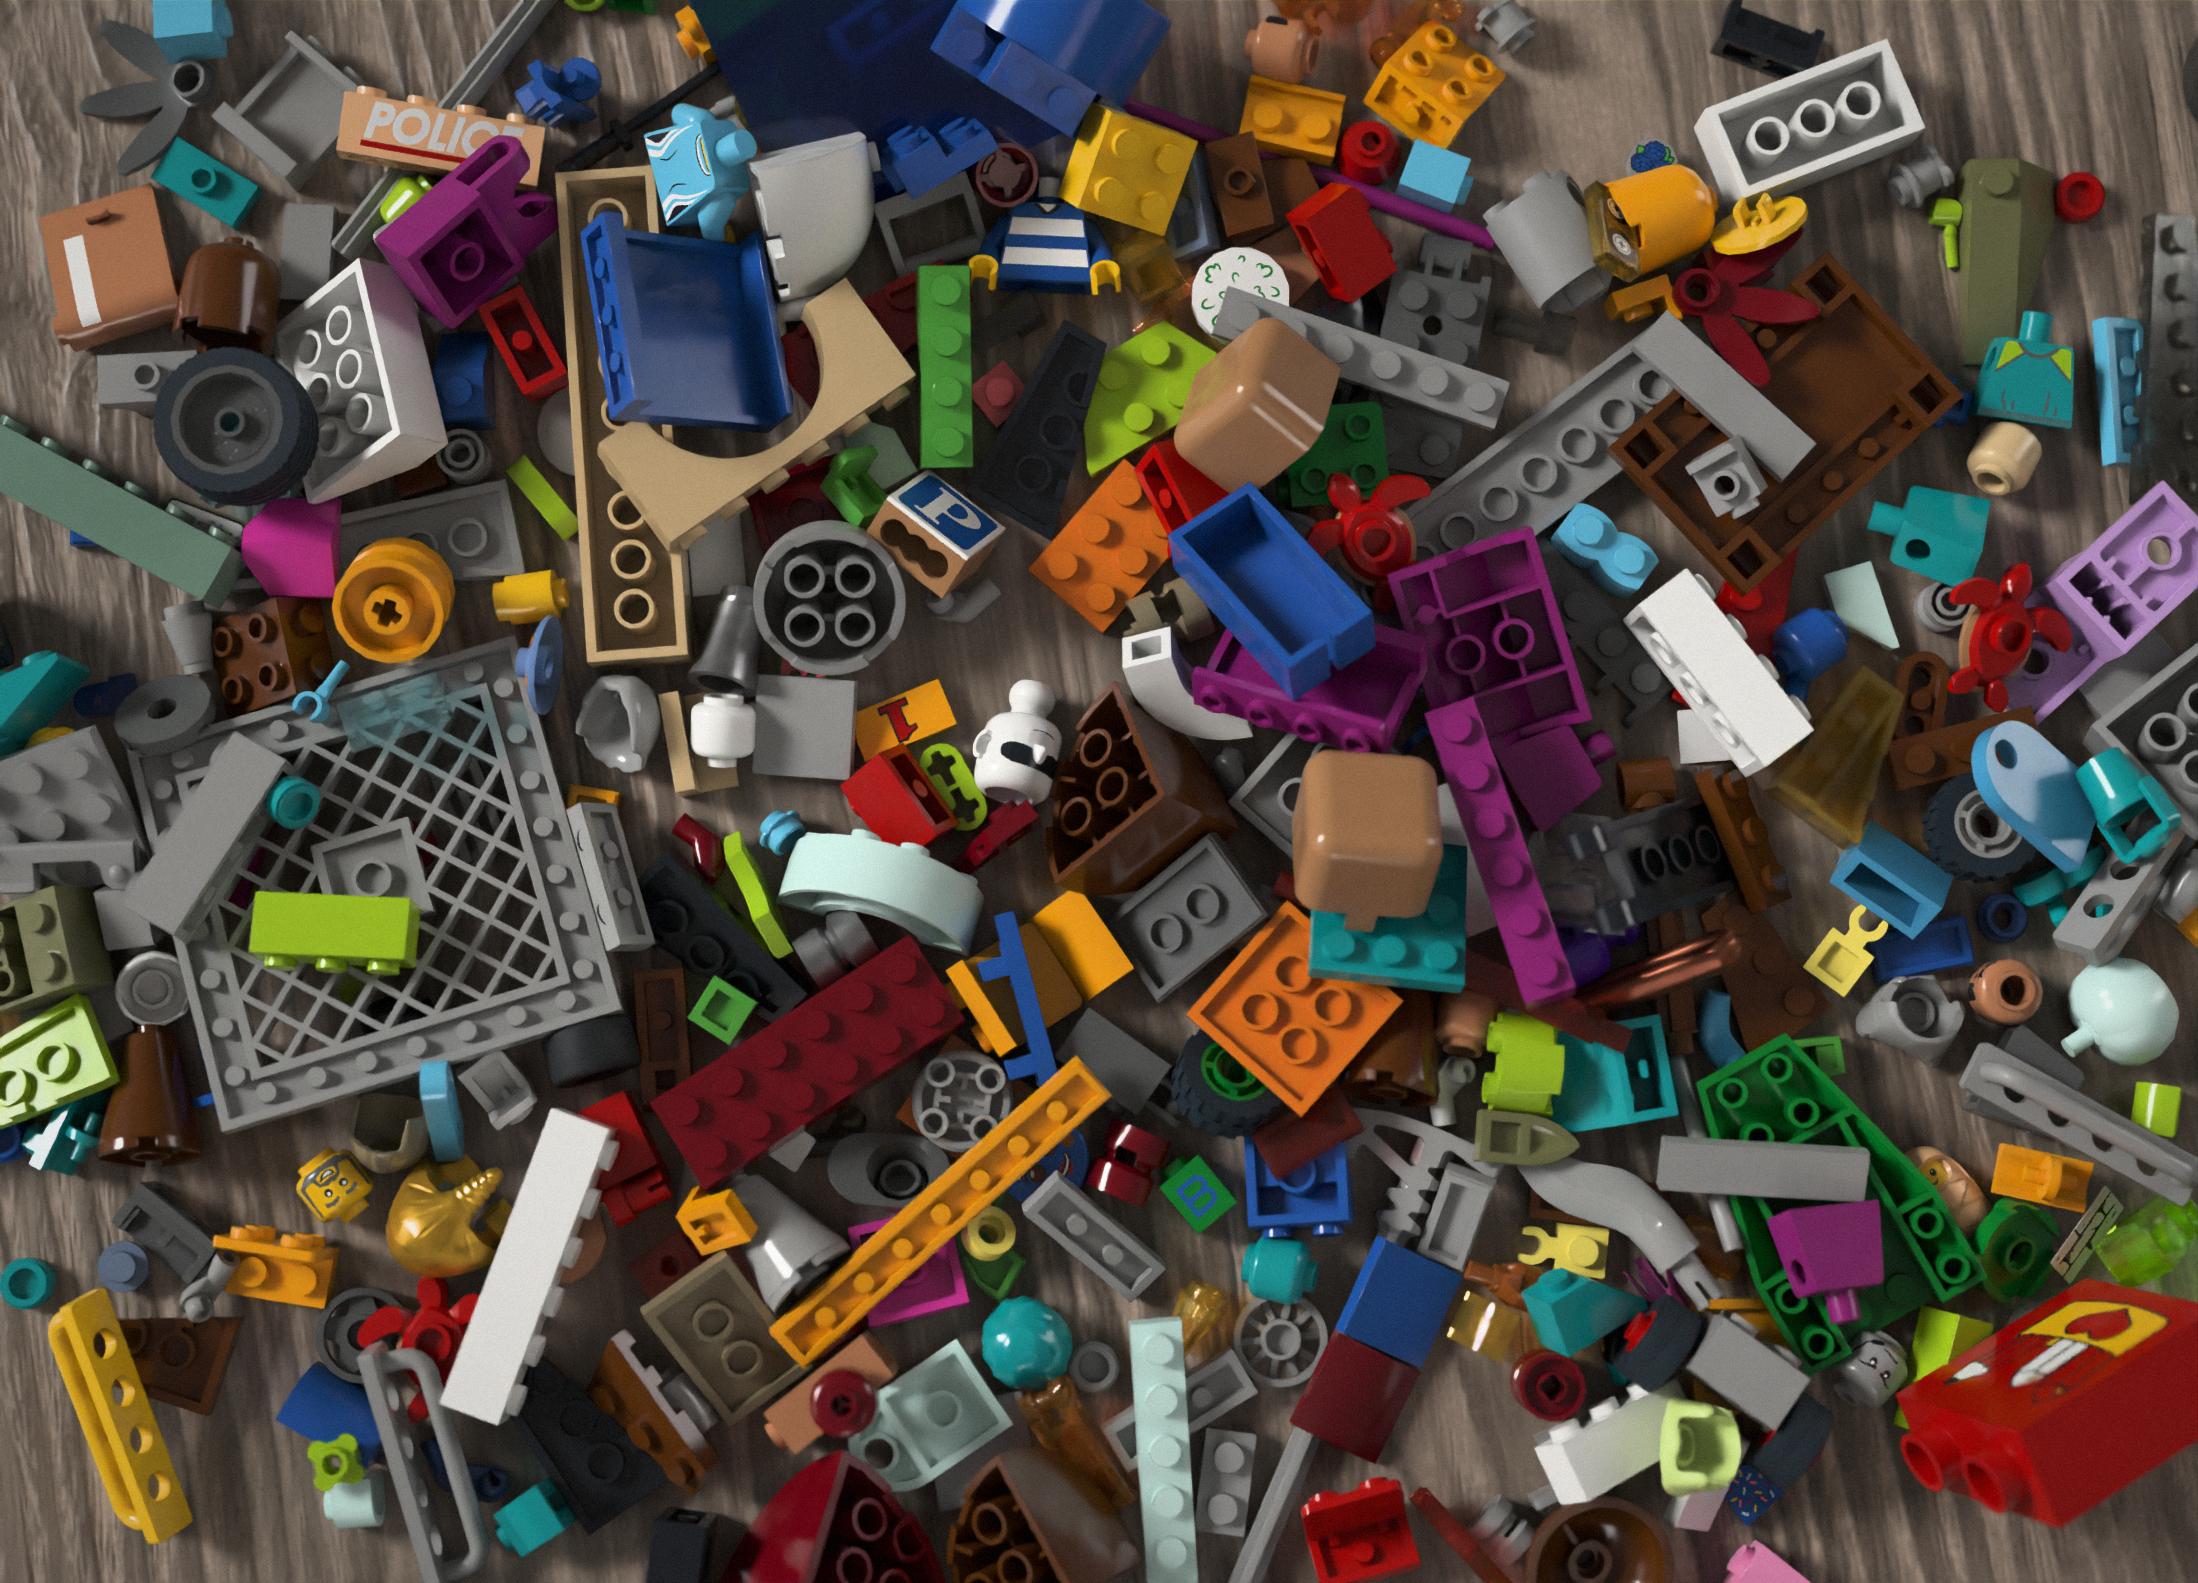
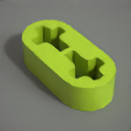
(543, 497)
(964, 782)

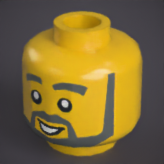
(334, 1185)

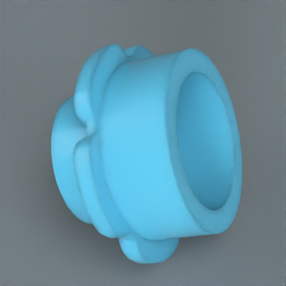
(781, 831)

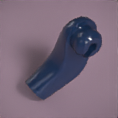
(488, 1482)

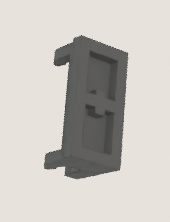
(168, 1229)

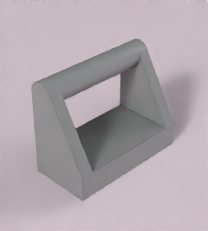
(903, 206)

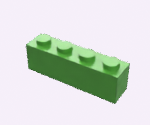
(943, 367)

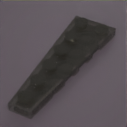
(2168, 360)

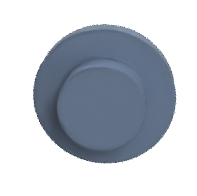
(124, 1266)

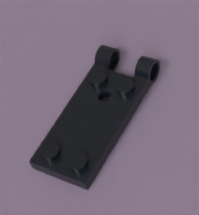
(1656, 862)

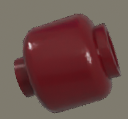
(853, 1384)

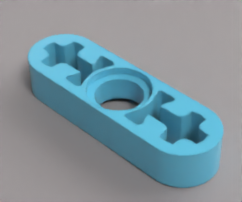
(442, 1110)

